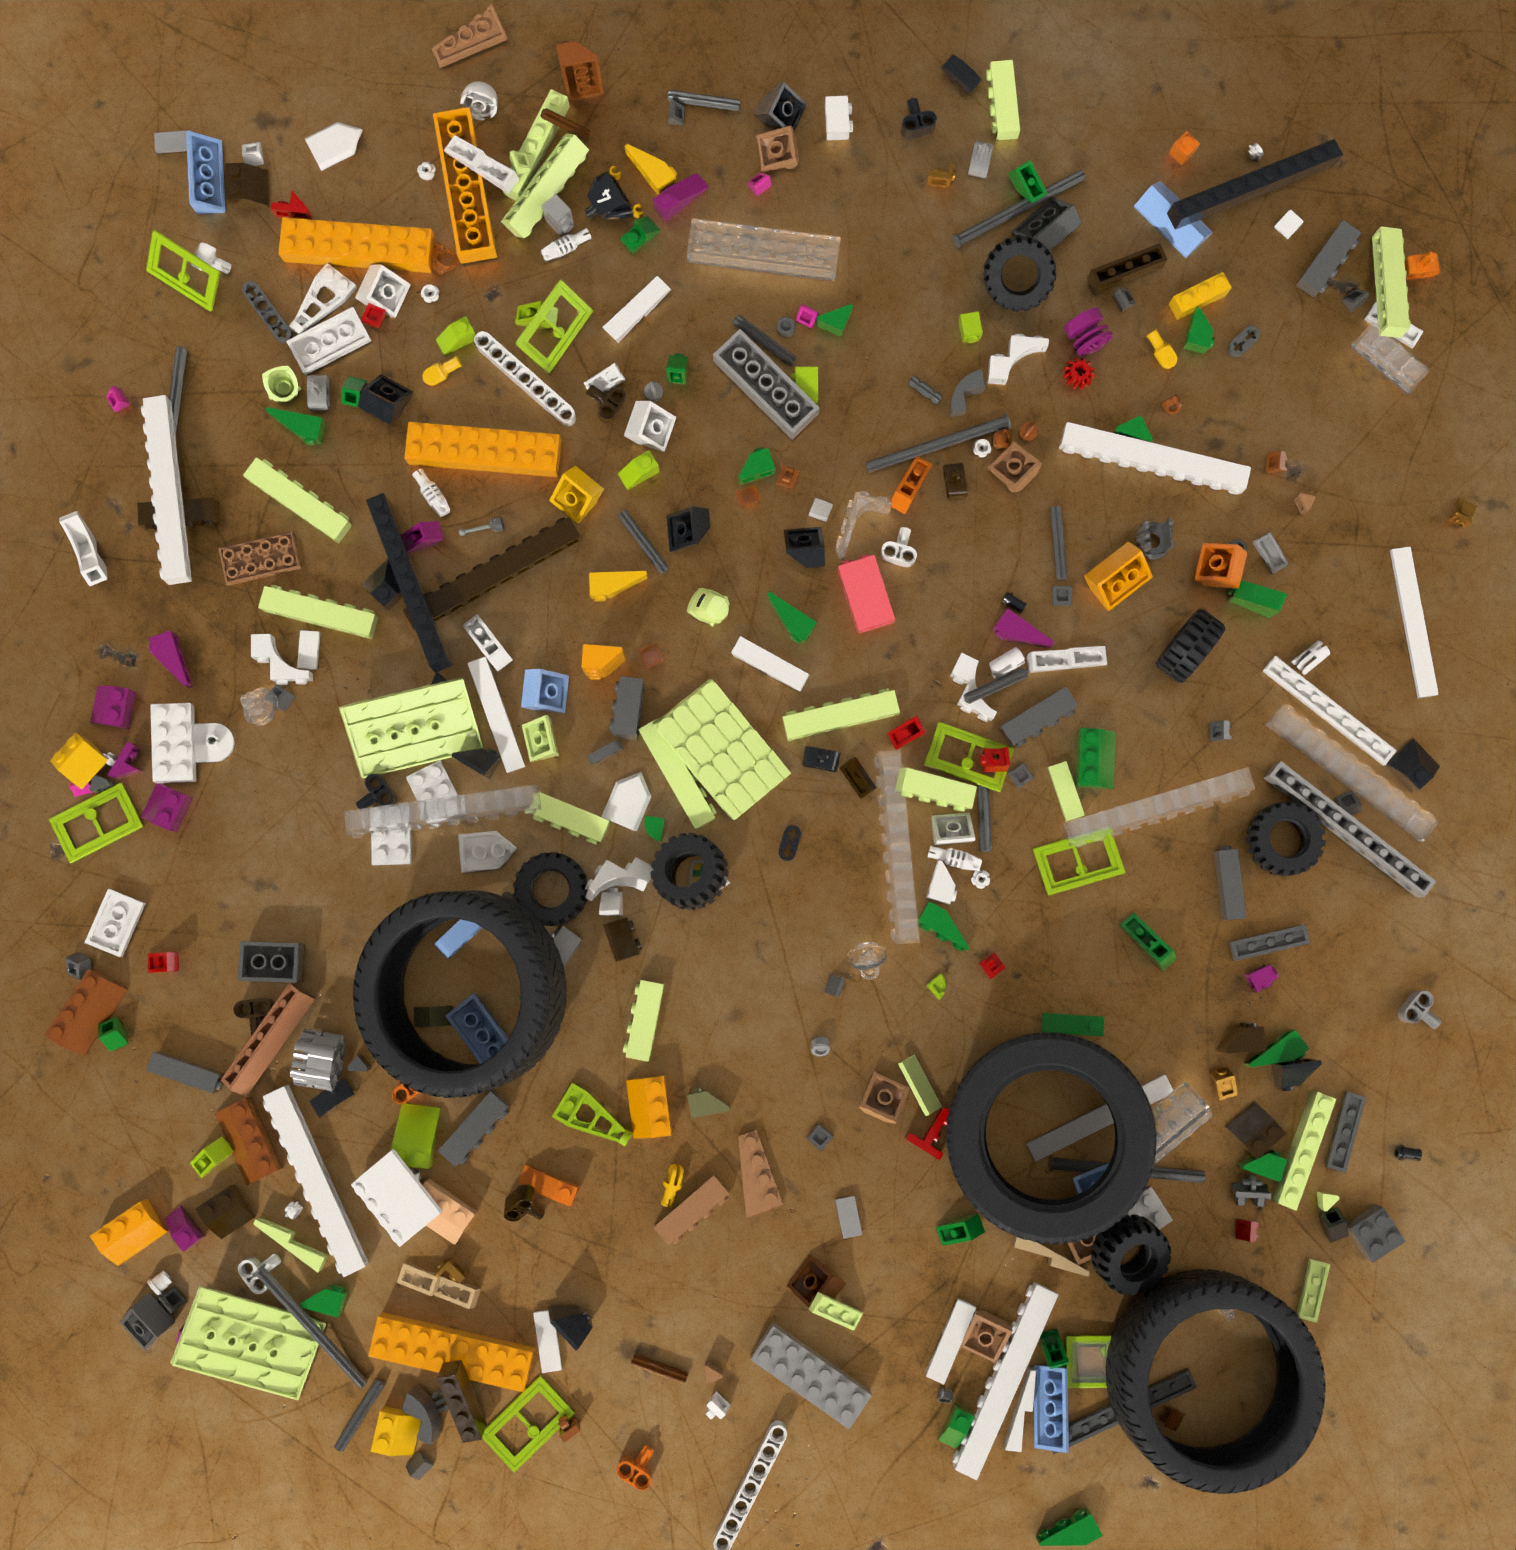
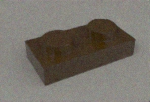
(858, 777)

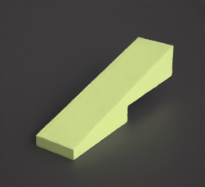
(284, 1236)

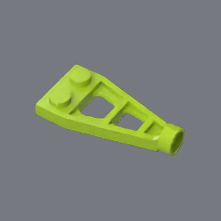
(571, 1104)

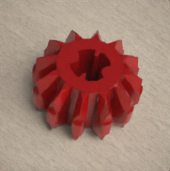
(1085, 372)

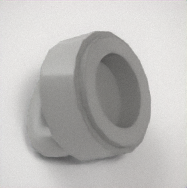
(653, 391)
(820, 1046)

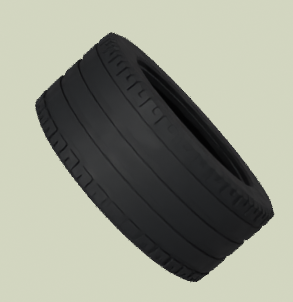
(1065, 1218)

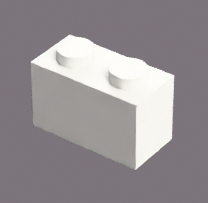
(837, 117)

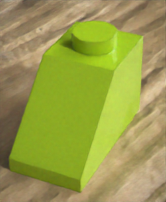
(526, 313)
(456, 336)
(807, 380)
(639, 470)
(211, 1156)

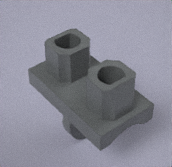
(1250, 1189)

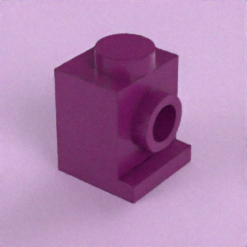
(1261, 977)

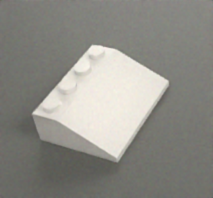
(396, 1198)

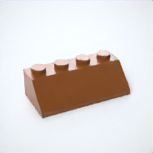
(579, 71)
(87, 1007)
(248, 1140)

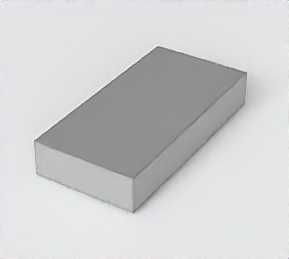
(170, 142)
(1270, 553)
(848, 1216)

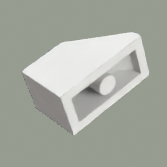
(941, 885)

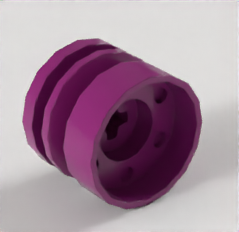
(1087, 329)

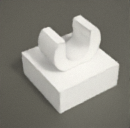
(717, 1406)

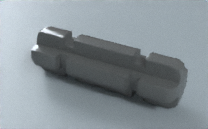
(925, 389)

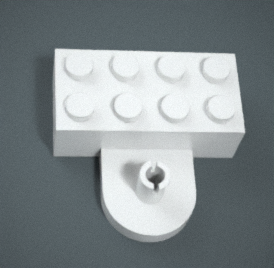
(182, 743)

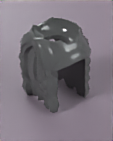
(1165, 534)

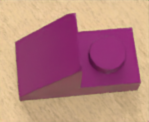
(122, 766)

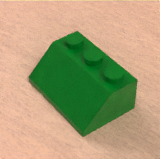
(1095, 758)

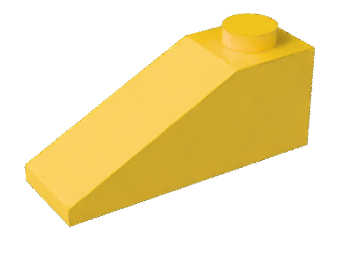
(652, 169)
(610, 584)

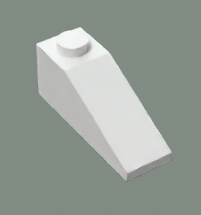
(487, 642)
(611, 903)

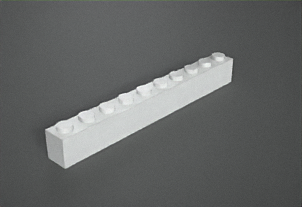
(1155, 458)
(166, 490)
(315, 1180)
(1005, 1380)

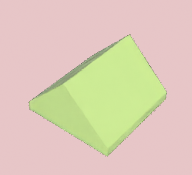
(540, 739)

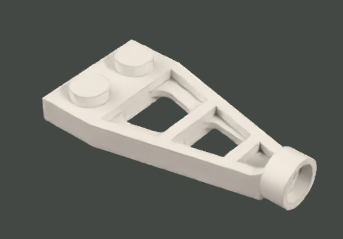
(336, 283)

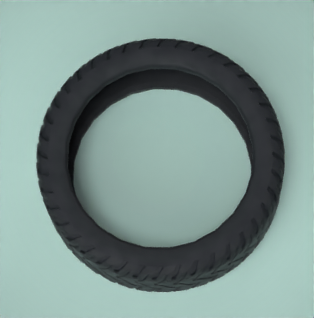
(382, 1010)
(1288, 1422)

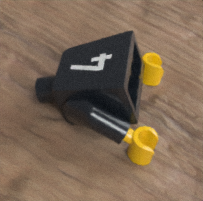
(609, 199)

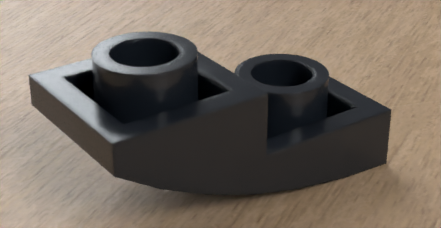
(963, 73)
(329, 1100)

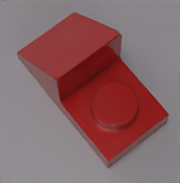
(295, 209)
(907, 732)
(163, 962)

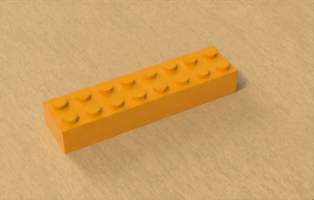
(465, 190)
(356, 244)
(483, 449)
(430, 1345)

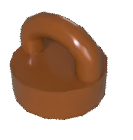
(1171, 401)
(1028, 432)
(1001, 439)

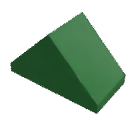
(835, 320)
(1135, 429)
(1053, 1349)

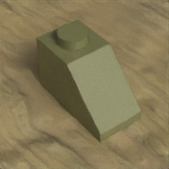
(705, 1103)

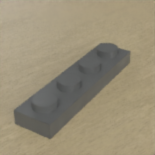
(1269, 942)
(1345, 1131)

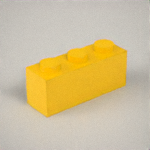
(1200, 295)

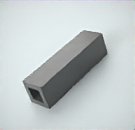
(1229, 883)
(185, 1072)

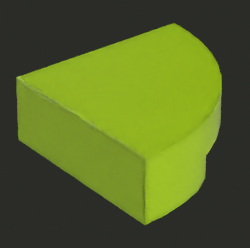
(937, 986)

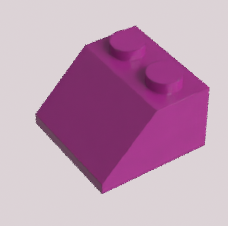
(113, 706)
(166, 807)

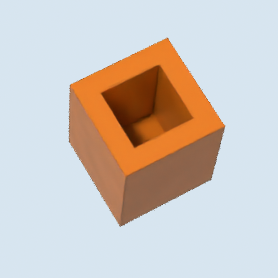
(1184, 148)

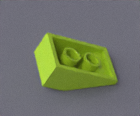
(416, 1134)

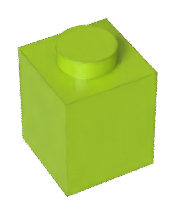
(970, 327)

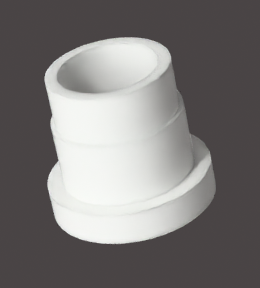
(160, 1282)

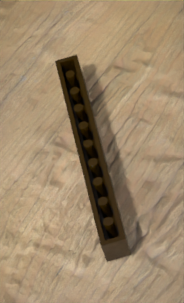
(501, 568)

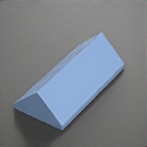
(205, 173)
(1154, 207)
(477, 1028)
(1051, 1409)

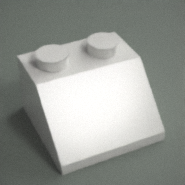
(383, 289)
(650, 425)

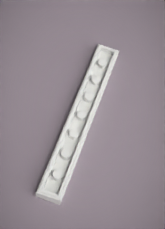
(1414, 622)
(1329, 710)
(1090, 1122)

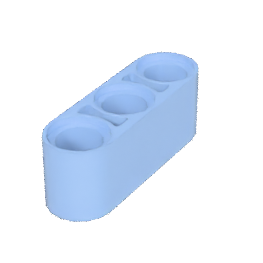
(456, 937)

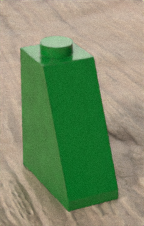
(1257, 598)

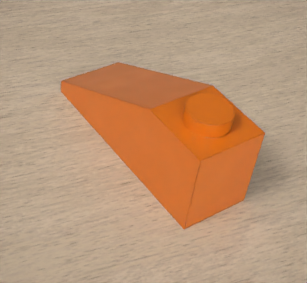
(910, 484)
(549, 1185)

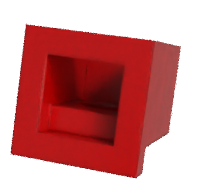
(992, 765)

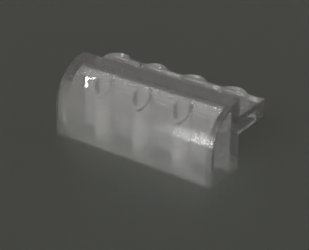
(1390, 358)
(1178, 1118)

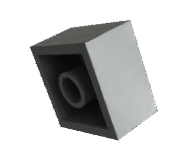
(1374, 1233)

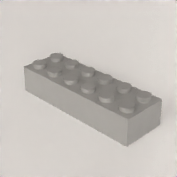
(765, 384)
(811, 1375)

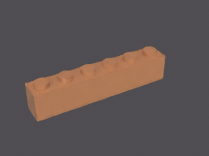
(267, 1039)

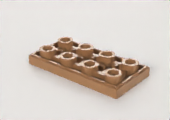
(260, 558)

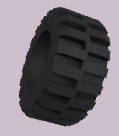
(1045, 273)
(1190, 645)
(1309, 831)
(673, 855)
(551, 862)
(1142, 1271)

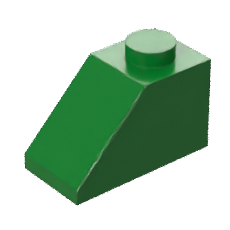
(1027, 182)
(1199, 333)
(677, 369)
(757, 466)
(1268, 1165)
(960, 1230)
(327, 1301)
(956, 1426)

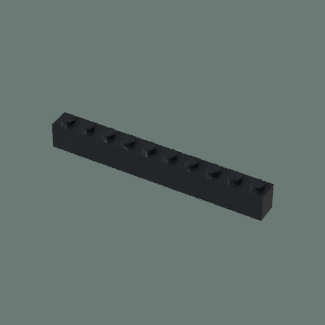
(1254, 184)
(409, 583)

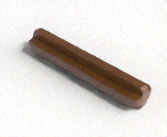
(565, 123)
(659, 1368)

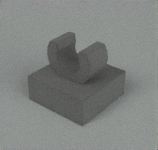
(1220, 731)

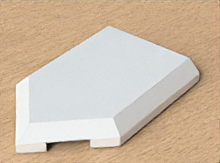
(333, 144)
(628, 802)
(484, 851)

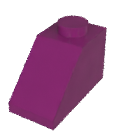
(423, 535)
(183, 1229)

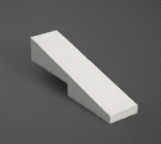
(481, 164)
(638, 307)
(1066, 659)
(770, 664)
(950, 1341)
(1025, 1401)

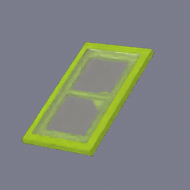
(1087, 1360)

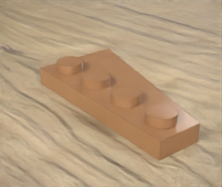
(470, 39)
(757, 1178)

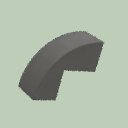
(969, 385)
(421, 1406)

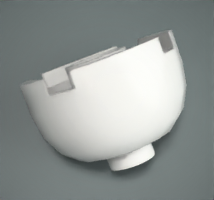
(481, 100)

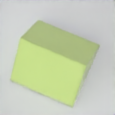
(519, 162)
(1326, 1200)

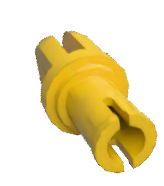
(1163, 351)
(439, 372)
(672, 1184)

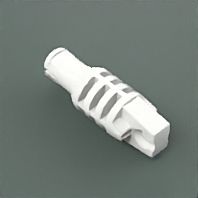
(565, 245)
(432, 493)
(956, 858)

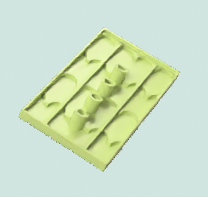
(411, 727)
(721, 749)
(246, 1343)

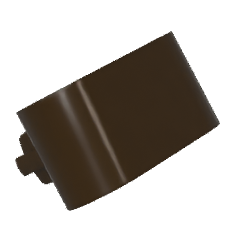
(606, 401)
(955, 481)
(254, 1011)
(521, 1203)

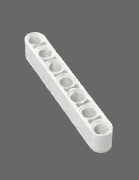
(519, 372)
(754, 1477)

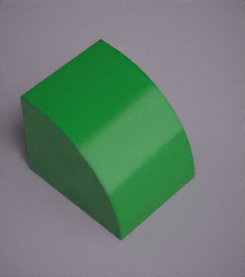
(352, 390)
(654, 827)
(112, 1034)

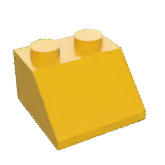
(576, 494)
(78, 760)
(395, 1433)

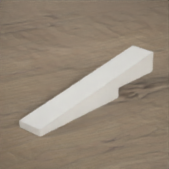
(496, 714)

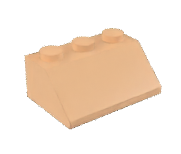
(455, 1214)

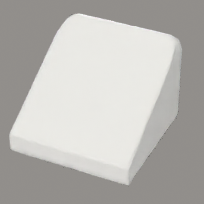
(252, 154)
(1288, 224)
(820, 509)

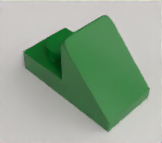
(640, 234)

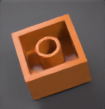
(1221, 565)

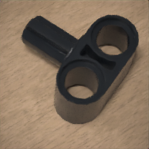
(917, 120)
(821, 759)
(376, 794)

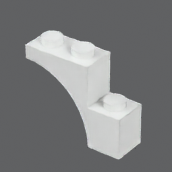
(1018, 347)
(85, 548)
(264, 649)
(964, 672)
(610, 875)

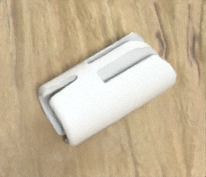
(1311, 657)
(1006, 663)

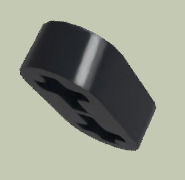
(794, 845)

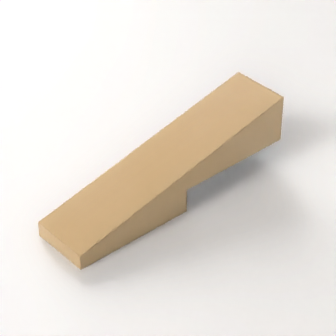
(1054, 1260)
(443, 1287)

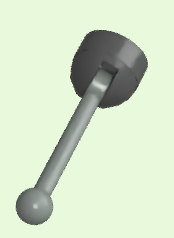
(495, 524)

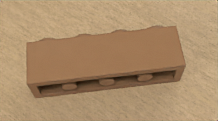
(691, 1209)

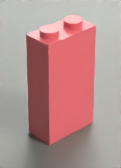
(865, 593)

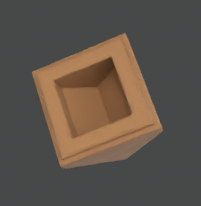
(1304, 502)
(712, 1372)

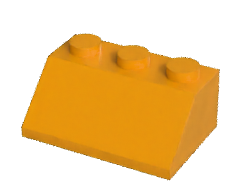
(1119, 575)
(601, 660)
(649, 1107)
(129, 1232)

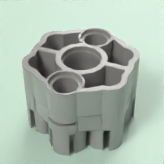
(321, 1059)

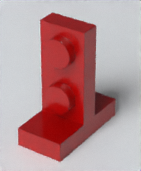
(931, 1135)

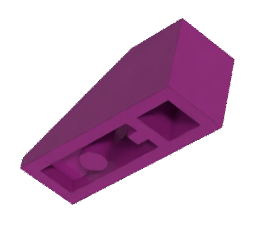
(679, 196)
(1017, 630)
(169, 653)

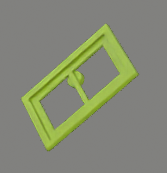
(179, 284)
(567, 337)
(963, 772)
(90, 813)
(1081, 870)
(539, 1437)

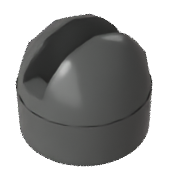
(945, 1396)

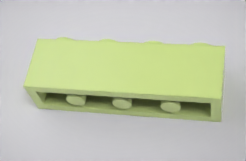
(1004, 100)
(935, 788)
(572, 818)
(644, 1021)

